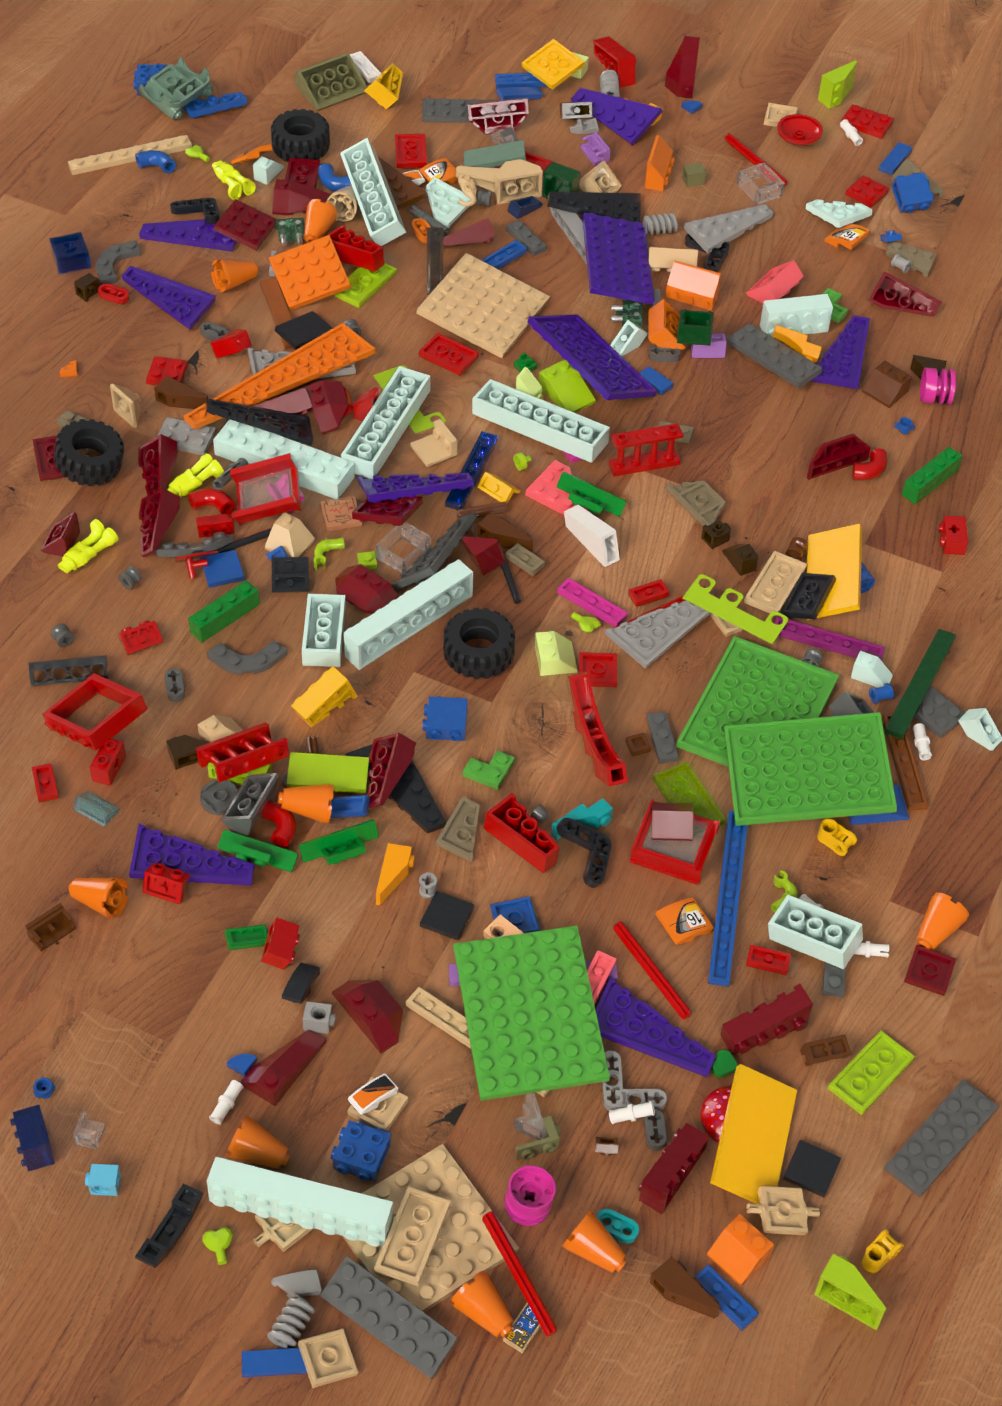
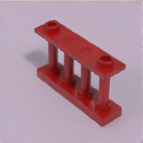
(646, 461)
(240, 742)

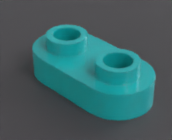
(619, 1224)

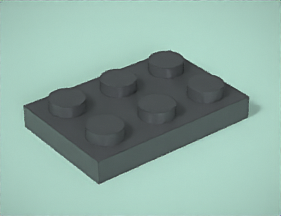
(938, 713)

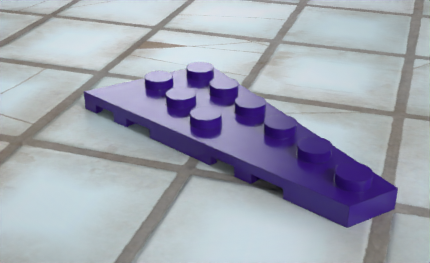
(620, 115)
(189, 233)
(176, 299)
(844, 358)
(411, 485)
(189, 857)
(642, 1028)

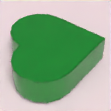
(724, 1064)

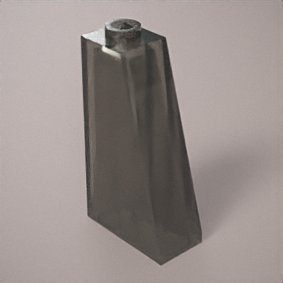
(435, 252)

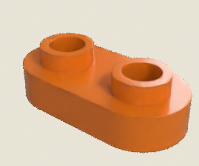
(419, 227)

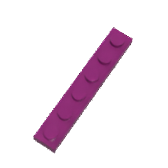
(827, 640)

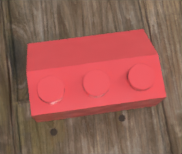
(776, 282)

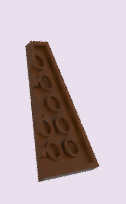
(403, 189)

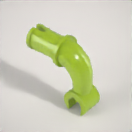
(324, 546)
(783, 882)

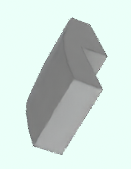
(585, 127)
(299, 1283)

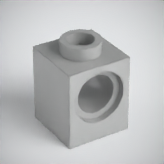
(315, 1010)

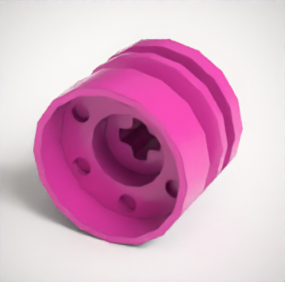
(940, 386)
(529, 1185)

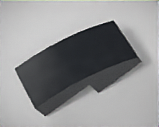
(299, 983)

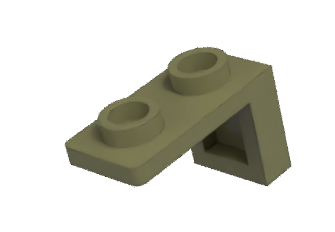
(541, 1146)

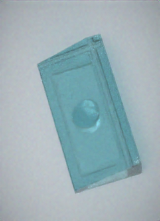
(95, 808)

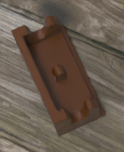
(50, 927)
(826, 1049)

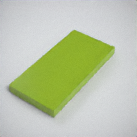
(365, 284)
(342, 772)
(871, 1072)

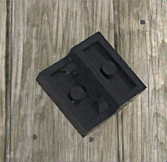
(290, 574)

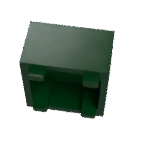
(560, 179)
(695, 327)

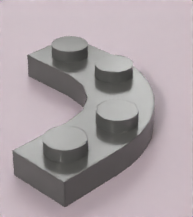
(111, 256)
(208, 544)
(241, 664)

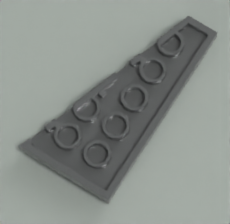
(434, 558)

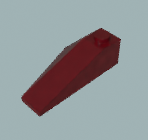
(294, 197)

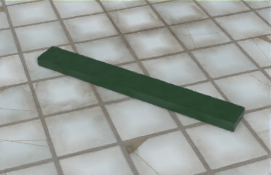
(920, 684)

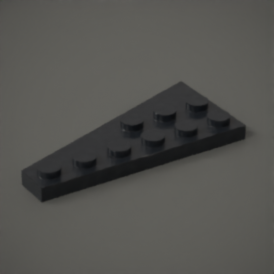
(615, 205)
(277, 422)
(411, 795)

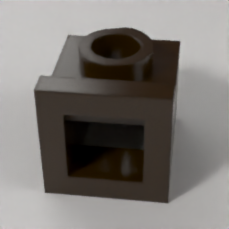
(86, 286)
(716, 534)

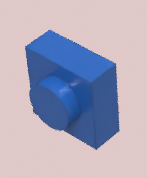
(890, 236)

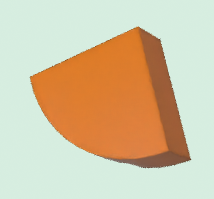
(70, 369)

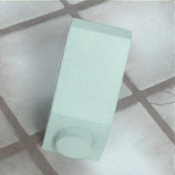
(266, 170)
(628, 338)
(871, 670)
(981, 728)

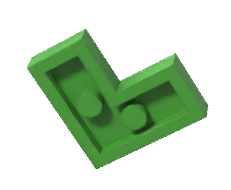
(838, 311)
(492, 773)

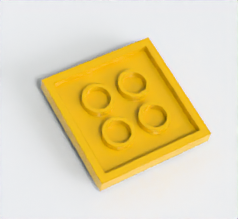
(553, 64)

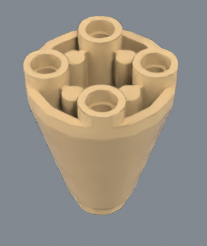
(345, 202)

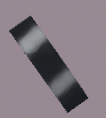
(171, 1228)

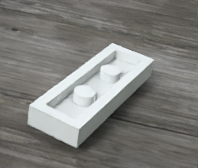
(365, 67)

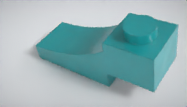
(593, 817)

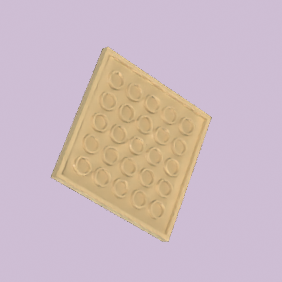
(483, 305)
(463, 1242)

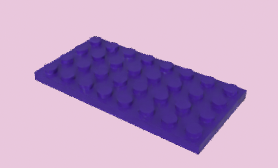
(617, 258)
(592, 357)

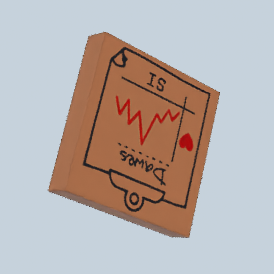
(338, 513)

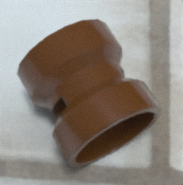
(797, 548)

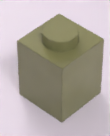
(694, 175)

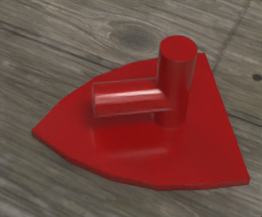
(191, 565)

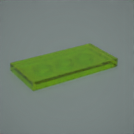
(683, 786)

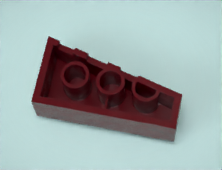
(768, 1021)
(672, 1167)

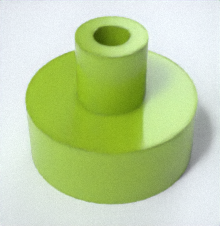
(521, 461)

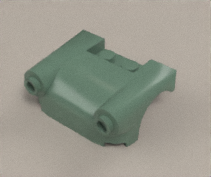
(175, 88)

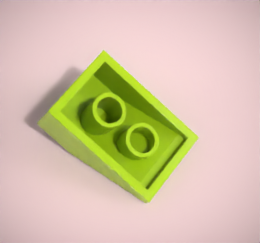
(837, 84)
(565, 387)
(848, 1291)

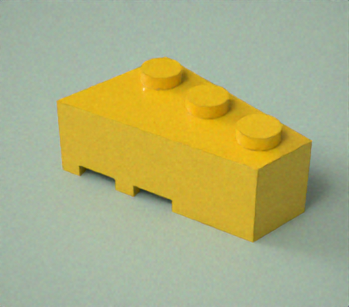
(386, 86)
(323, 696)

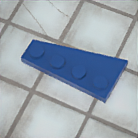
(213, 104)

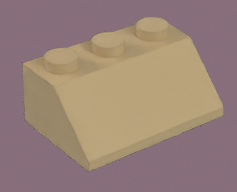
(664, 257)

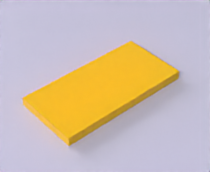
(838, 554)
(753, 1134)

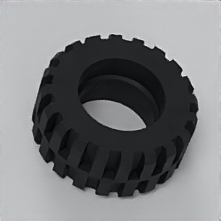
(300, 135)
(92, 436)
(479, 661)

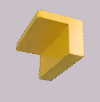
(497, 487)

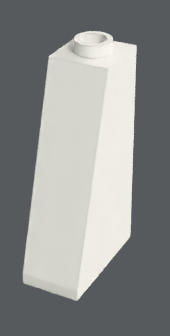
(593, 534)

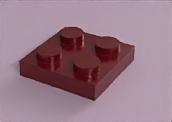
(930, 970)

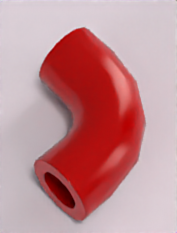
(872, 469)
(211, 497)
(284, 823)

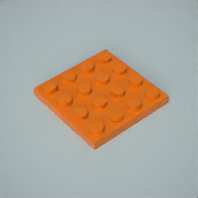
(309, 272)

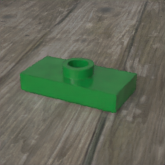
(246, 937)

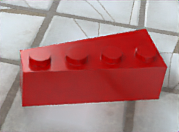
(616, 58)
(356, 249)
(521, 833)

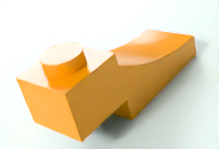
(797, 342)

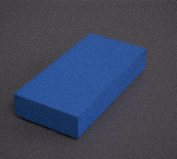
(657, 380)
(349, 806)

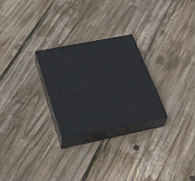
(446, 915)
(811, 1168)

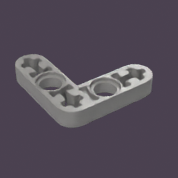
(622, 1095)

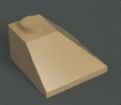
(600, 180)
(126, 404)
(291, 535)
(217, 728)

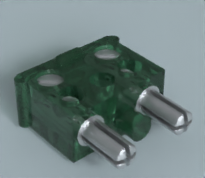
(290, 230)
(628, 311)

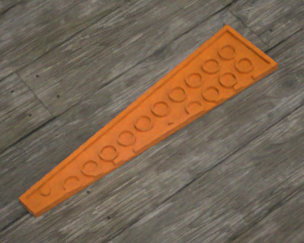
(315, 359)

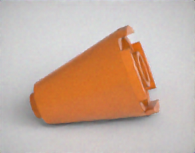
(318, 219)
(232, 273)
(308, 801)
(101, 894)
(940, 921)
(257, 1146)
(595, 1244)
(484, 1305)

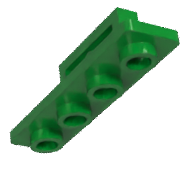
(590, 496)
(340, 844)
(258, 851)

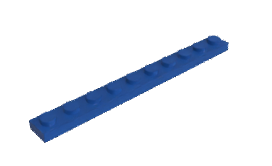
(727, 903)

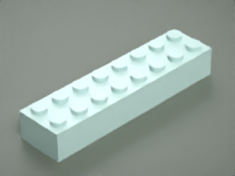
(373, 192)
(540, 420)
(387, 421)
(316, 468)
(408, 614)
(300, 1201)

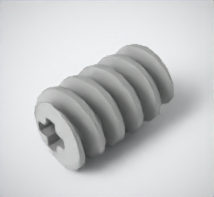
(609, 83)
(660, 222)
(290, 1321)

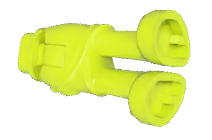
(235, 181)
(187, 482)
(82, 552)

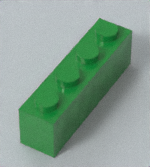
(931, 475)
(223, 611)

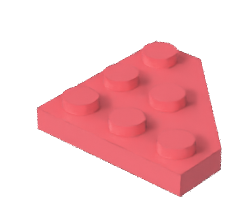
(545, 489)

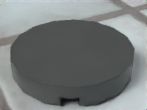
(217, 796)

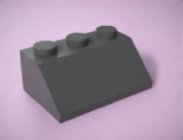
(250, 802)

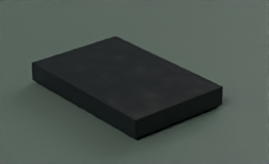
(302, 329)
(808, 596)

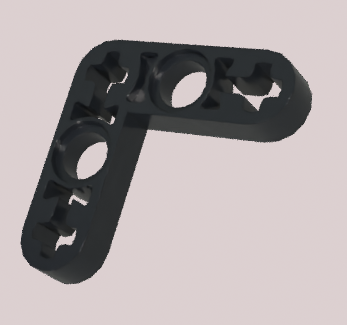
(205, 205)
(691, 243)
(592, 844)

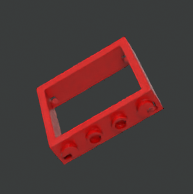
(132, 707)

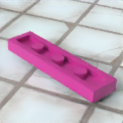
(592, 602)

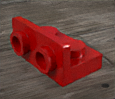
(216, 523)
(140, 637)
(165, 883)

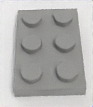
(187, 438)

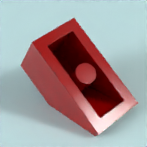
(231, 343)
(365, 403)

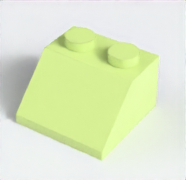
(554, 654)

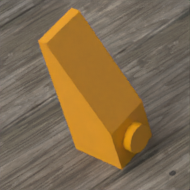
(394, 870)

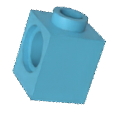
(103, 1179)

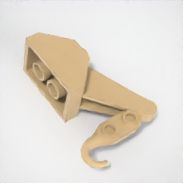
(509, 182)

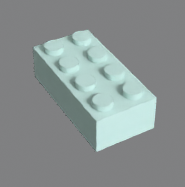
(799, 314)
(323, 630)
(815, 931)

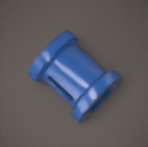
(881, 693)

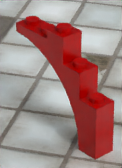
(587, 721)

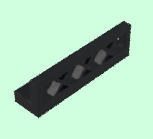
(66, 663)

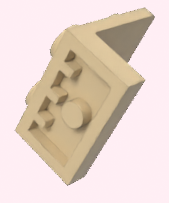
(436, 447)

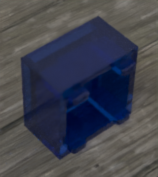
(70, 252)
(32, 1138)

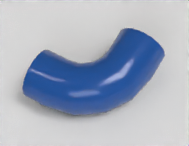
(155, 158)
(330, 180)

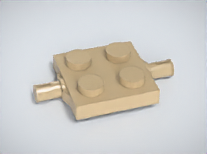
(783, 1210)
(282, 1234)

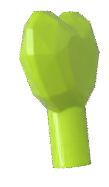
(197, 152)
(586, 623)
(217, 1242)

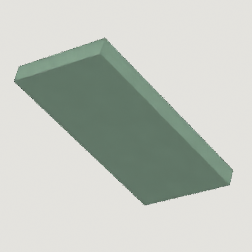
(495, 155)

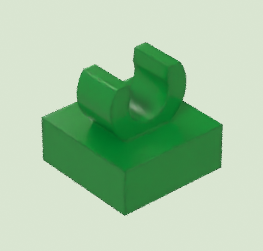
(525, 361)

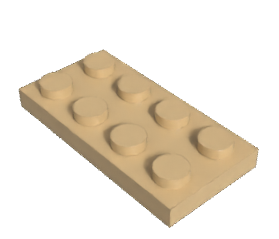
(775, 583)
(412, 1236)

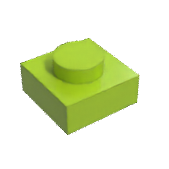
(367, 559)

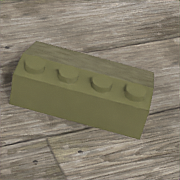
(330, 81)

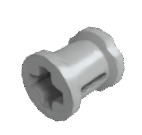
(901, 263)
(425, 884)

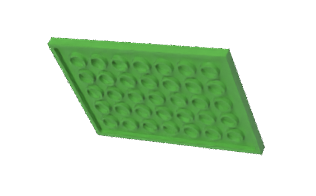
(751, 688)
(809, 769)
(530, 1013)

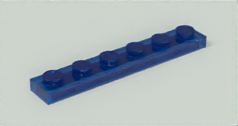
(474, 465)

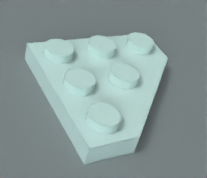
(444, 201)
(838, 213)

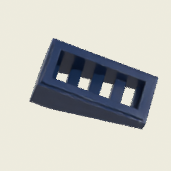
(523, 206)

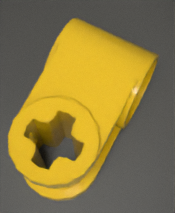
(836, 836)
(884, 1249)

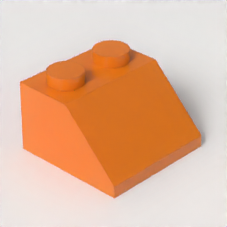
(740, 1250)

